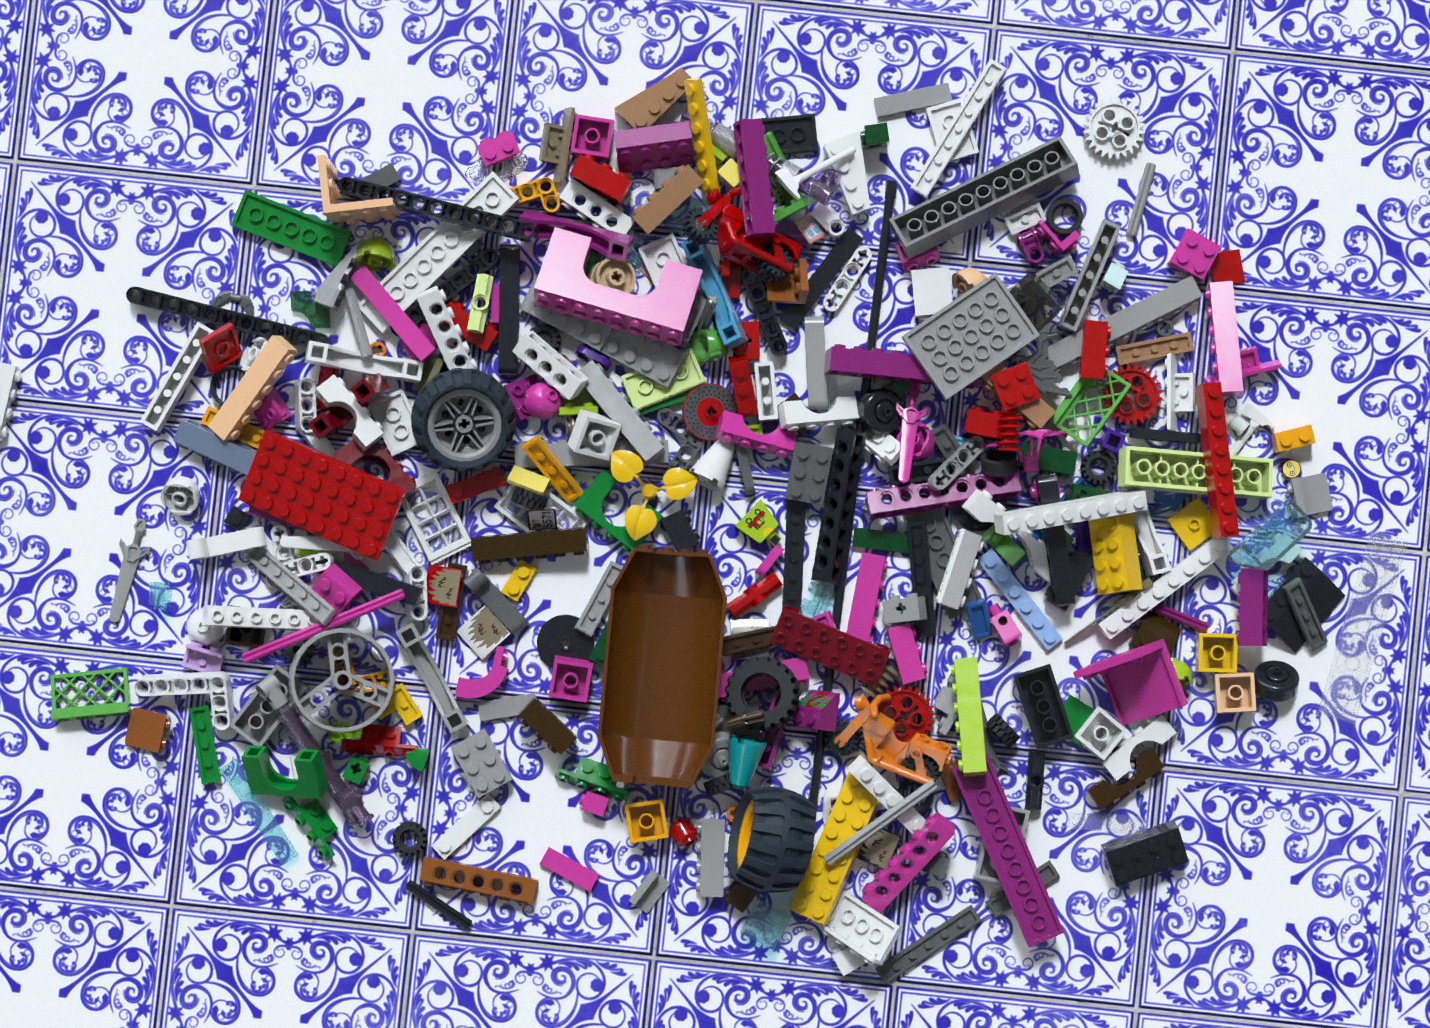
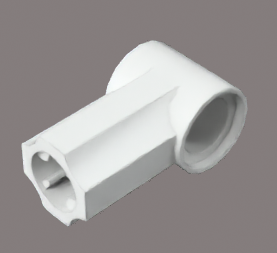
(827, 219)

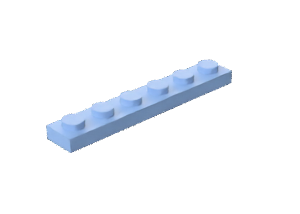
(1019, 599)

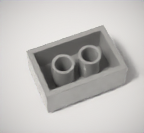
(482, 763)

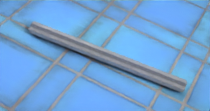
(881, 822)

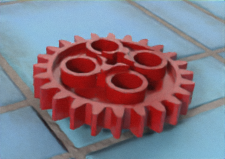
(1148, 389)
(895, 702)

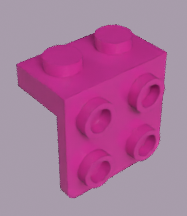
(1054, 243)

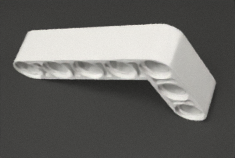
(192, 687)

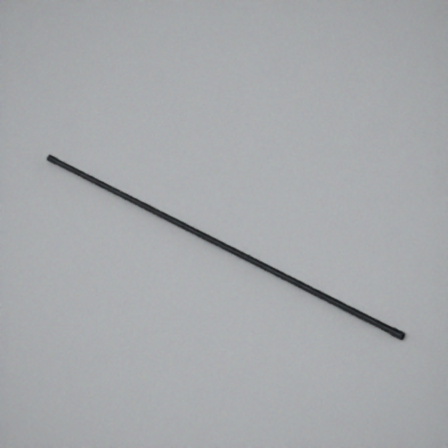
(890, 196)

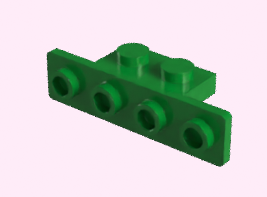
(593, 776)
(314, 822)

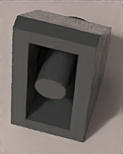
(937, 866)

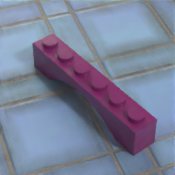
(607, 242)

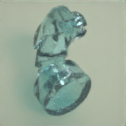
(635, 259)

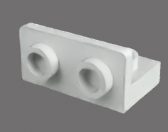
(885, 447)

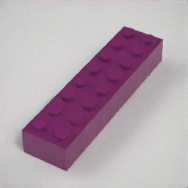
(878, 365)

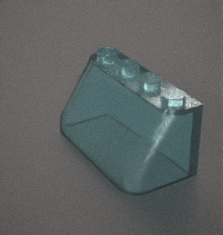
(1271, 537)

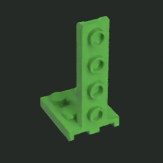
(792, 205)

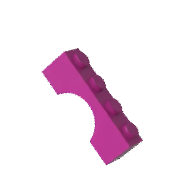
(733, 429)

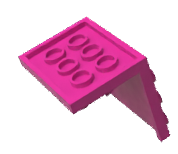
(1139, 682)

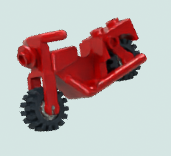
(773, 253)

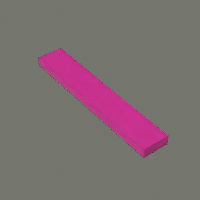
(393, 313)

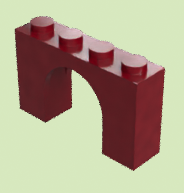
(333, 420)
(353, 455)

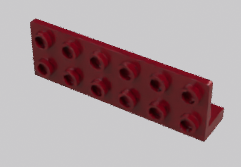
(830, 646)

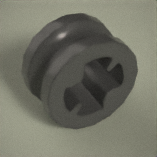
(1169, 331)

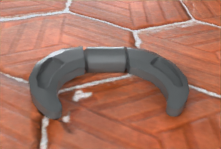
(245, 301)

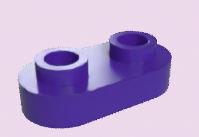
(587, 354)

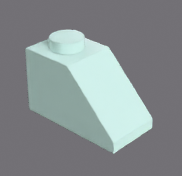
(1114, 277)

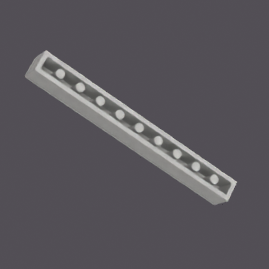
(1129, 319)

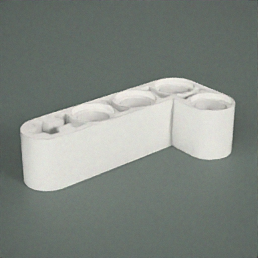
(226, 543)

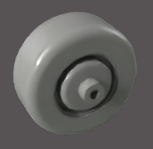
(718, 760)

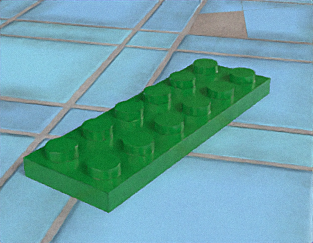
(291, 228)

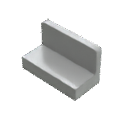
(649, 891)

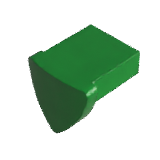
(418, 758)

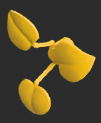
(677, 484)

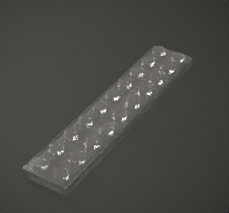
(1363, 626)

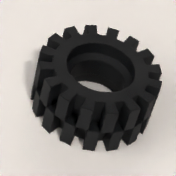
(551, 331)
(1109, 467)
(529, 499)
(1002, 730)
(717, 785)
(398, 838)

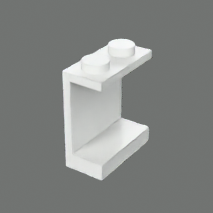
(930, 291)

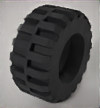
(763, 667)

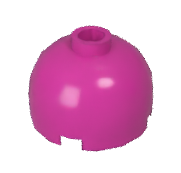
(543, 401)
(923, 444)

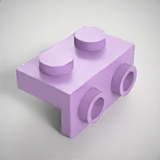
(203, 659)

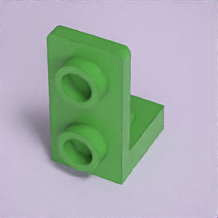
(1004, 546)

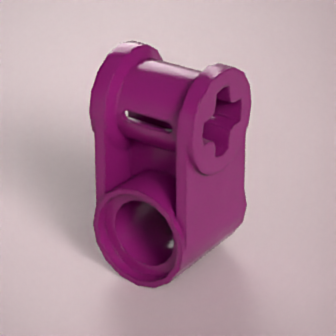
(1030, 245)

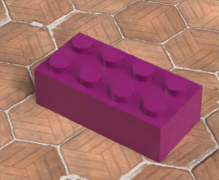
(654, 147)

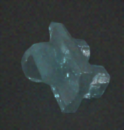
(820, 600)

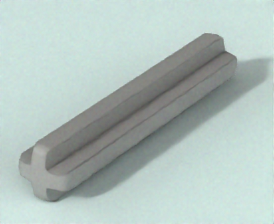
(707, 312)

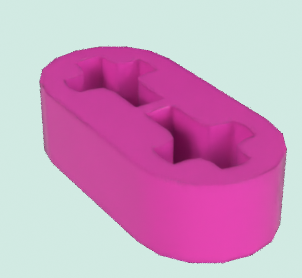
(769, 560)

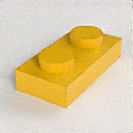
(518, 580)

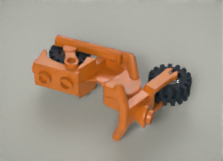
(882, 746)

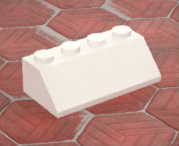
(958, 569)

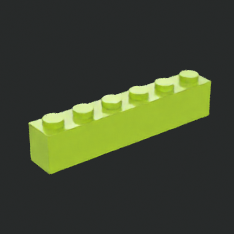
(970, 716)

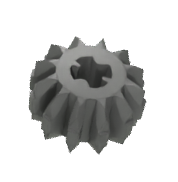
(304, 656)

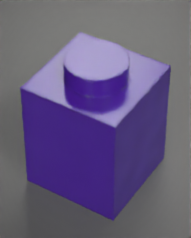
(1112, 441)

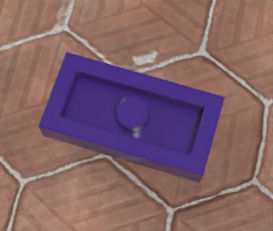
(1083, 539)

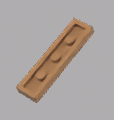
(1154, 348)

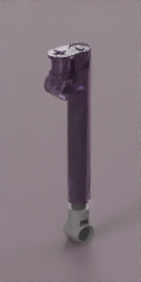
(346, 797)

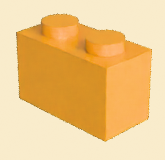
(1293, 438)

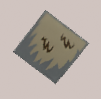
(744, 625)

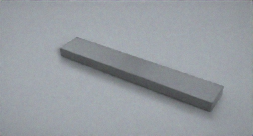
(292, 585)

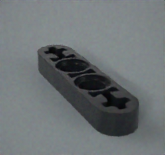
(1163, 435)

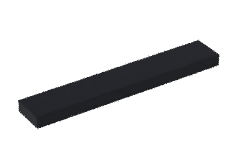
(823, 277)
(794, 554)
(921, 574)
(377, 582)

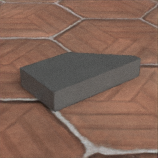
(385, 176)

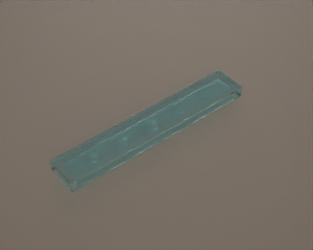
(259, 812)

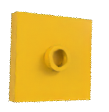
(1192, 524)

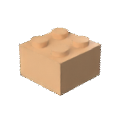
(1234, 692)

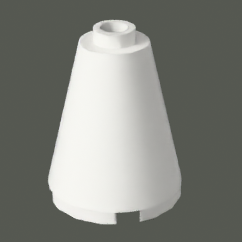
(714, 466)

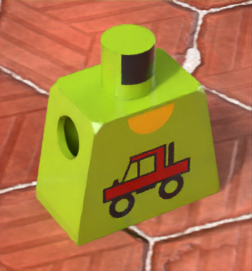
(759, 524)

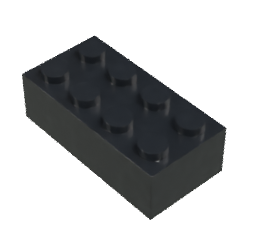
(1043, 706)
(1144, 853)

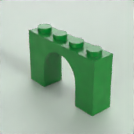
(591, 505)
(267, 781)

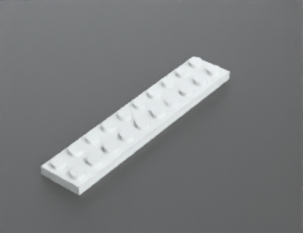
(440, 249)

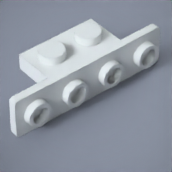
(1179, 392)

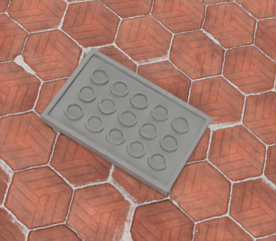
(970, 336)

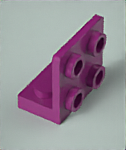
(517, 392)

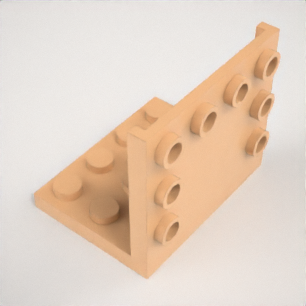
(351, 211)

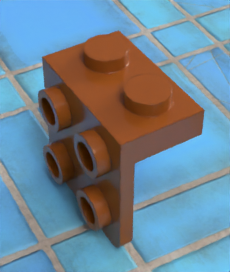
(148, 730)

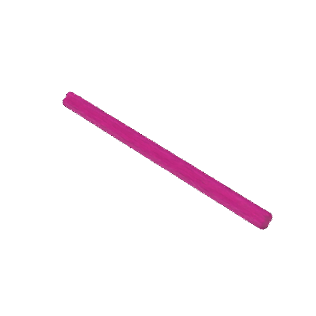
(319, 627)

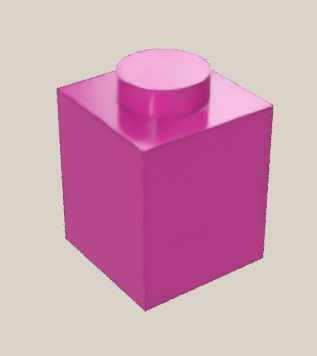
(594, 803)

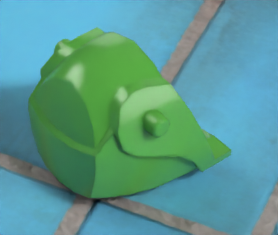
(708, 345)

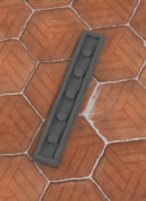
(928, 944)

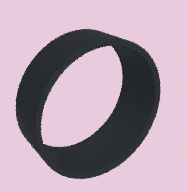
(215, 377)

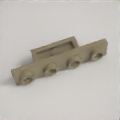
(556, 144)

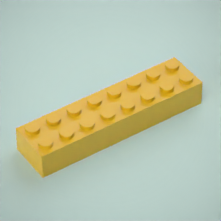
(824, 883)

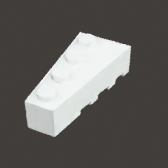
(852, 170)

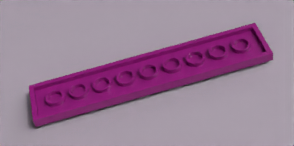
(1009, 855)

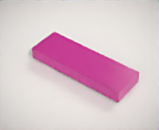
(569, 869)

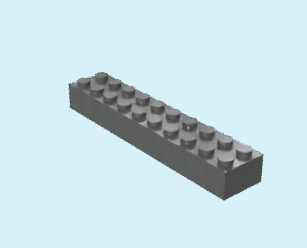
(984, 197)

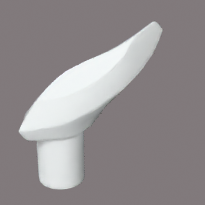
(827, 797)

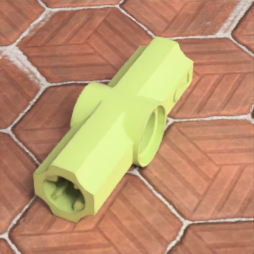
(481, 292)

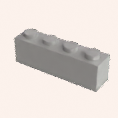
(712, 857)

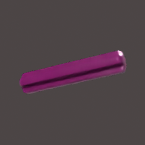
(1181, 617)

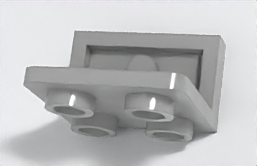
(1310, 493)

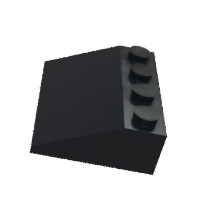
(1322, 594)

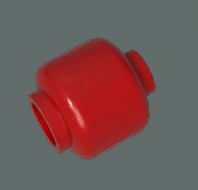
(683, 832)

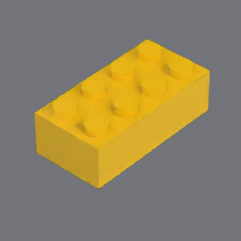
(1115, 554)

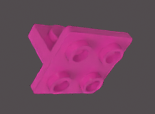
(272, 410)

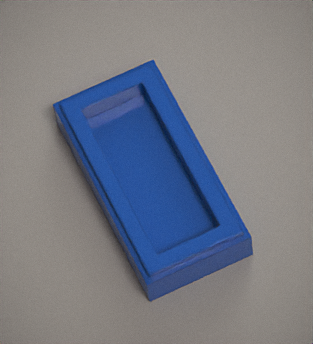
(978, 619)

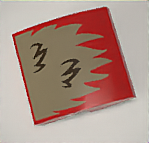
(444, 585)

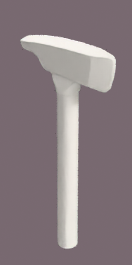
(792, 183)
(1257, 419)

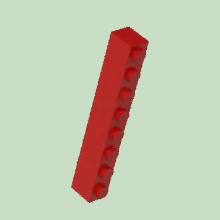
(1217, 461)

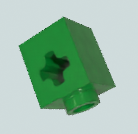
(349, 773)

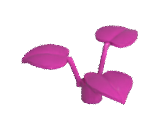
(1031, 458)

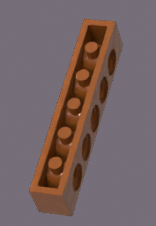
(431, 864)

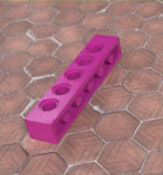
(881, 899)

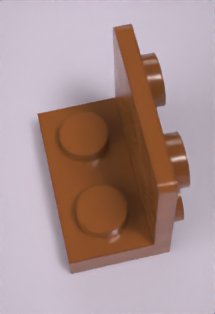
(792, 288)

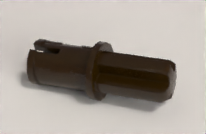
(745, 719)

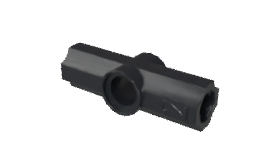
(1035, 766)

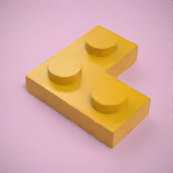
(403, 703)

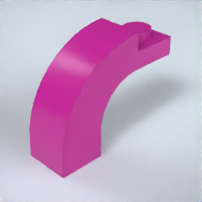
(478, 688)

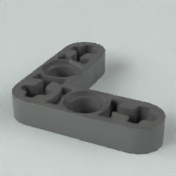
(688, 443)

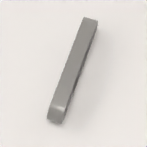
(956, 463)

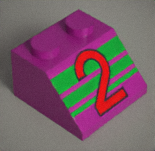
(817, 711)

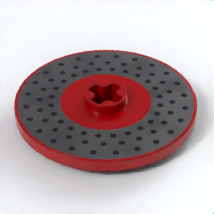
(699, 401)

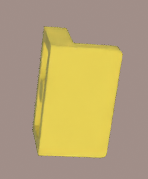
(528, 480)

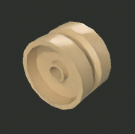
(614, 274)

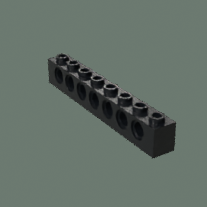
(838, 506)

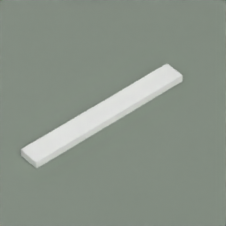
(958, 128)

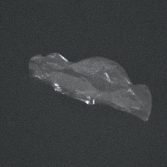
(510, 168)

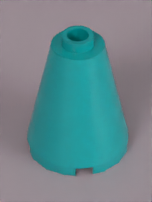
(743, 759)

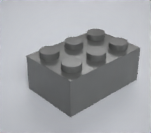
(809, 472)

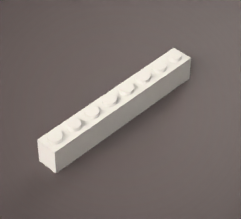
(1070, 511)
(1163, 586)

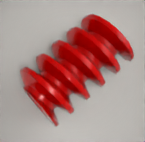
(1009, 431)

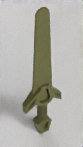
(1117, 604)

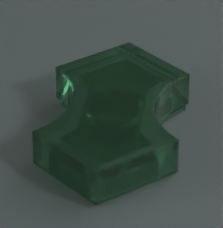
(318, 316)

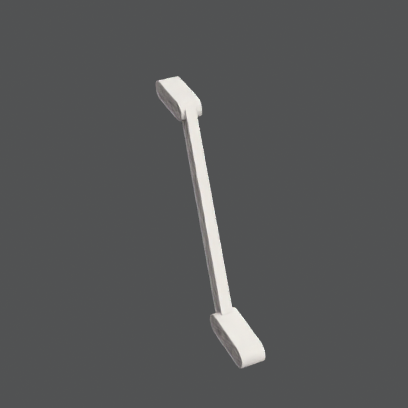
(394, 544)

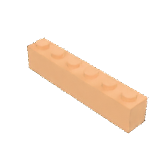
(252, 388)

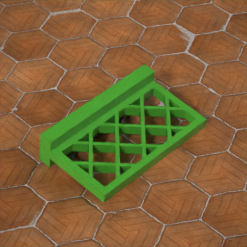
(1078, 392)
(90, 711)

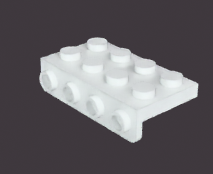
(862, 929)

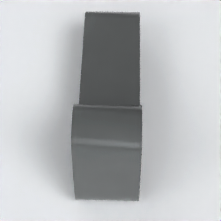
(496, 601)

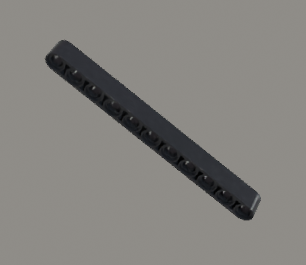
(446, 212)
(218, 319)

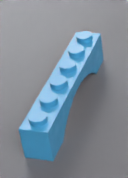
(725, 314)

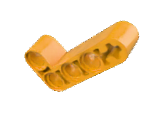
(545, 196)

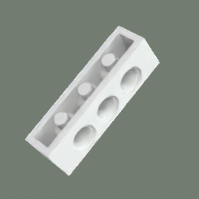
(575, 189)
(560, 366)

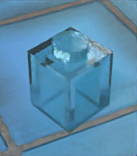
(160, 595)

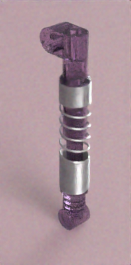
(819, 189)

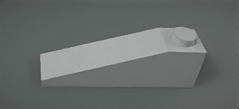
(332, 288)

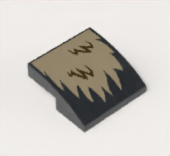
(879, 848)

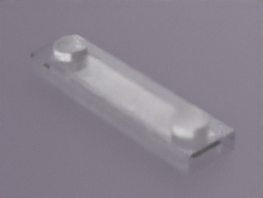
(1105, 822)

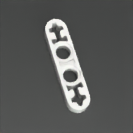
(849, 280)

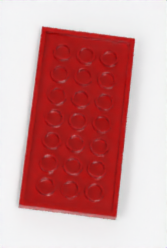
(322, 495)

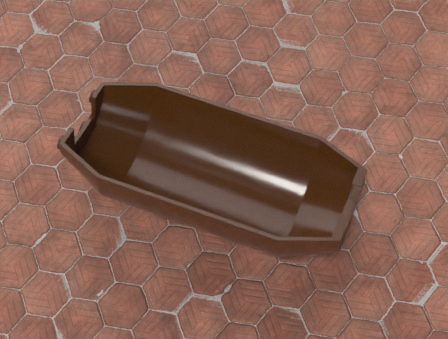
(662, 667)

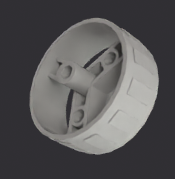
(380, 697)

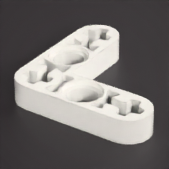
(291, 559)

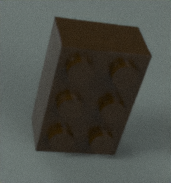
(546, 726)

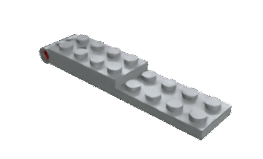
(646, 356)

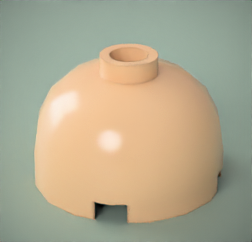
(967, 279)

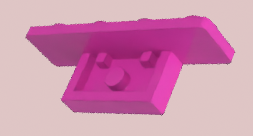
(1251, 365)

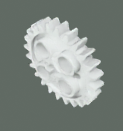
(1107, 144)

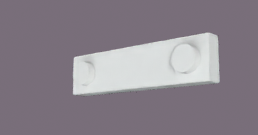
(466, 826)

